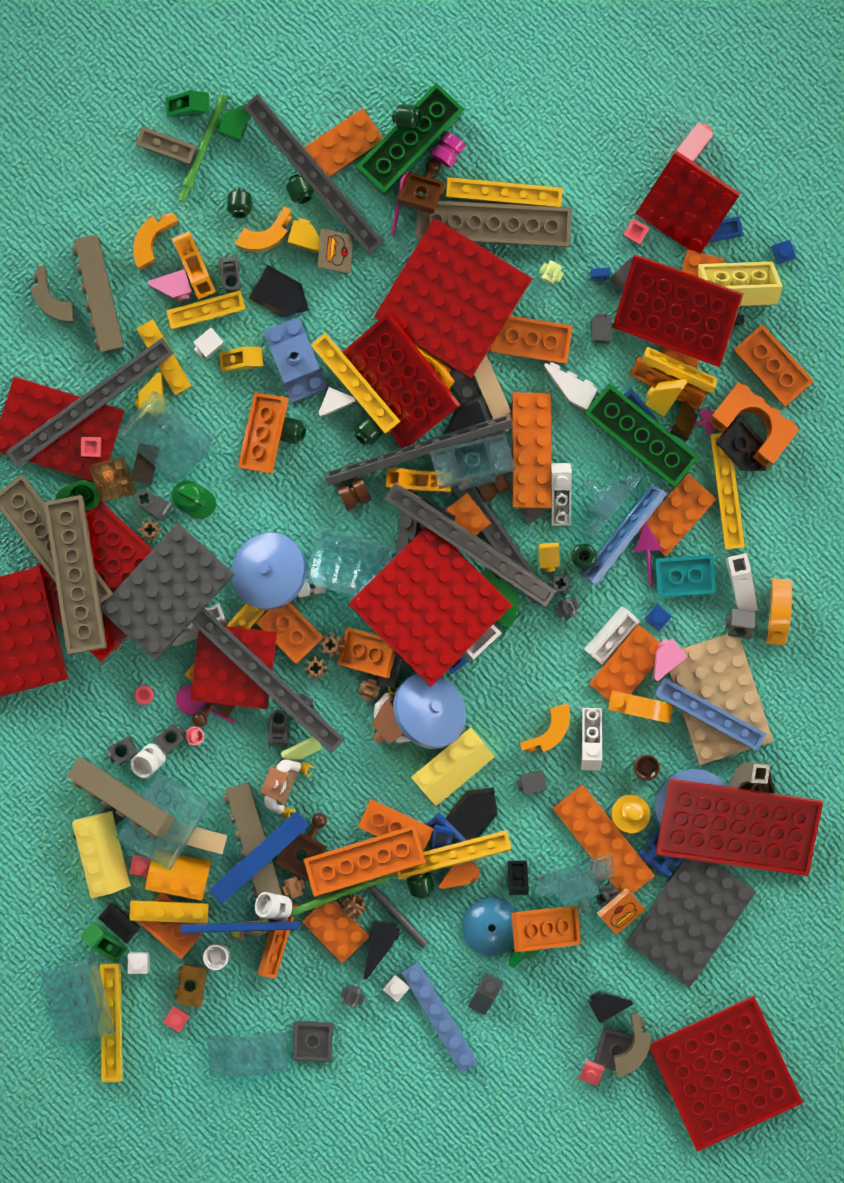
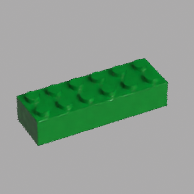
(404, 148)
(641, 435)

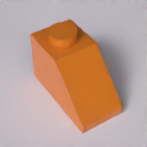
(460, 875)

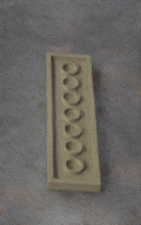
(502, 223)
(27, 515)
(75, 575)

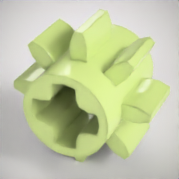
(551, 272)

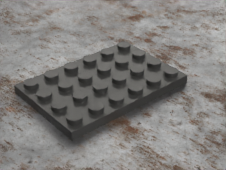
(166, 591)
(691, 918)

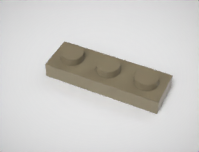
(166, 145)

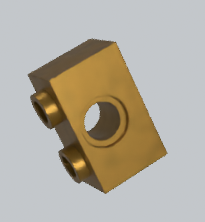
(191, 997)

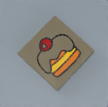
(335, 251)

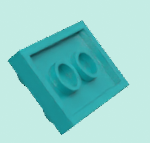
(685, 576)

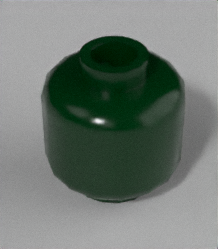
(407, 116)
(299, 189)
(239, 203)
(293, 431)
(368, 431)
(590, 554)
(420, 885)

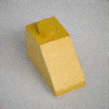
(304, 236)
(241, 359)
(155, 383)
(664, 395)
(549, 556)

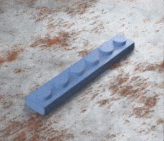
(624, 533)
(710, 714)
(439, 1017)

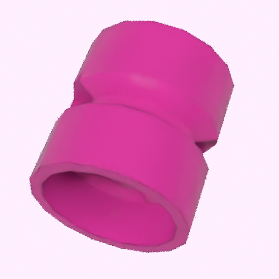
(448, 149)

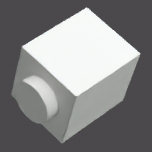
(208, 343)
(138, 962)

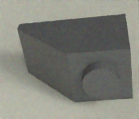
(485, 993)

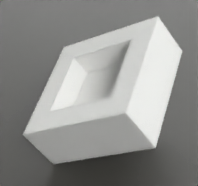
(396, 988)

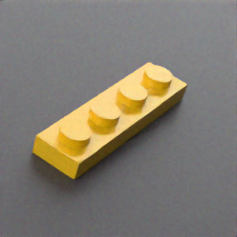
(206, 310)
(170, 368)
(679, 369)
(169, 911)

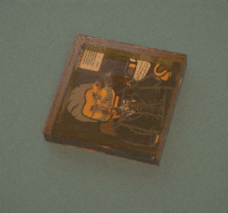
(112, 479)

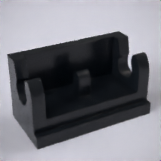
(119, 922)

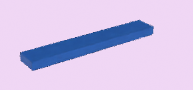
(259, 857)
(239, 926)

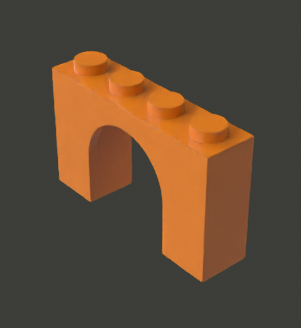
(779, 429)

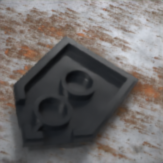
(279, 293)
(467, 415)
(740, 445)
(473, 812)

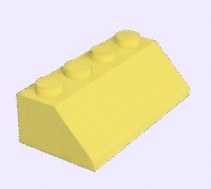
(754, 279)
(453, 766)
(101, 854)

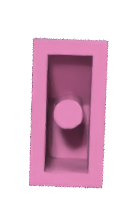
(173, 285)
(667, 658)

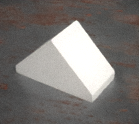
(335, 401)

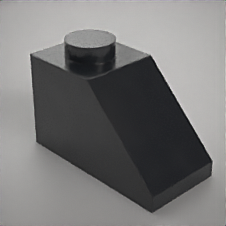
(607, 1004)

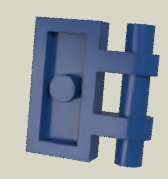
(648, 857)

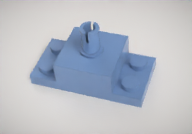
(295, 360)

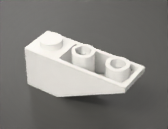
(574, 390)
(561, 494)
(742, 582)
(591, 739)

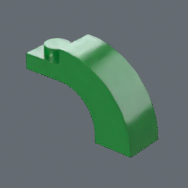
(508, 592)

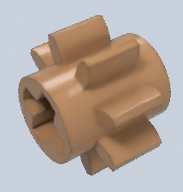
(147, 526)
(332, 650)
(311, 664)
(369, 690)
(293, 887)
(353, 906)

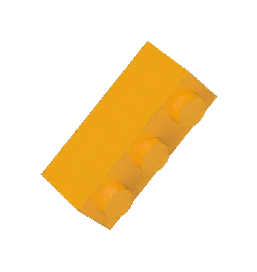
(185, 879)

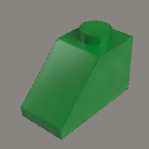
(187, 104)
(234, 123)
(104, 942)

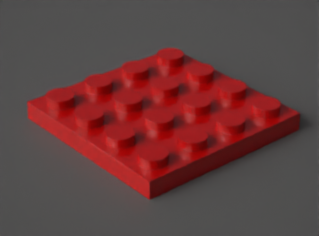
(687, 203)
(221, 680)

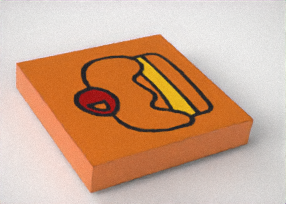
(621, 911)

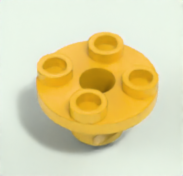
(630, 814)

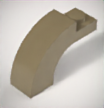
(55, 309)
(750, 775)
(637, 1052)

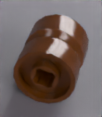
(489, 490)
(354, 494)
(646, 767)

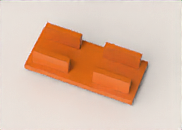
(382, 820)

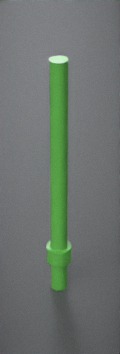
(188, 183)
(339, 894)

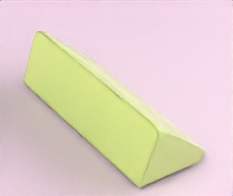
(302, 750)

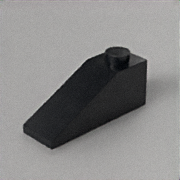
(381, 941)

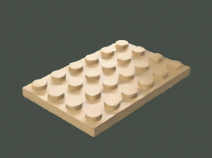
(720, 675)

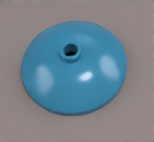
(476, 923)

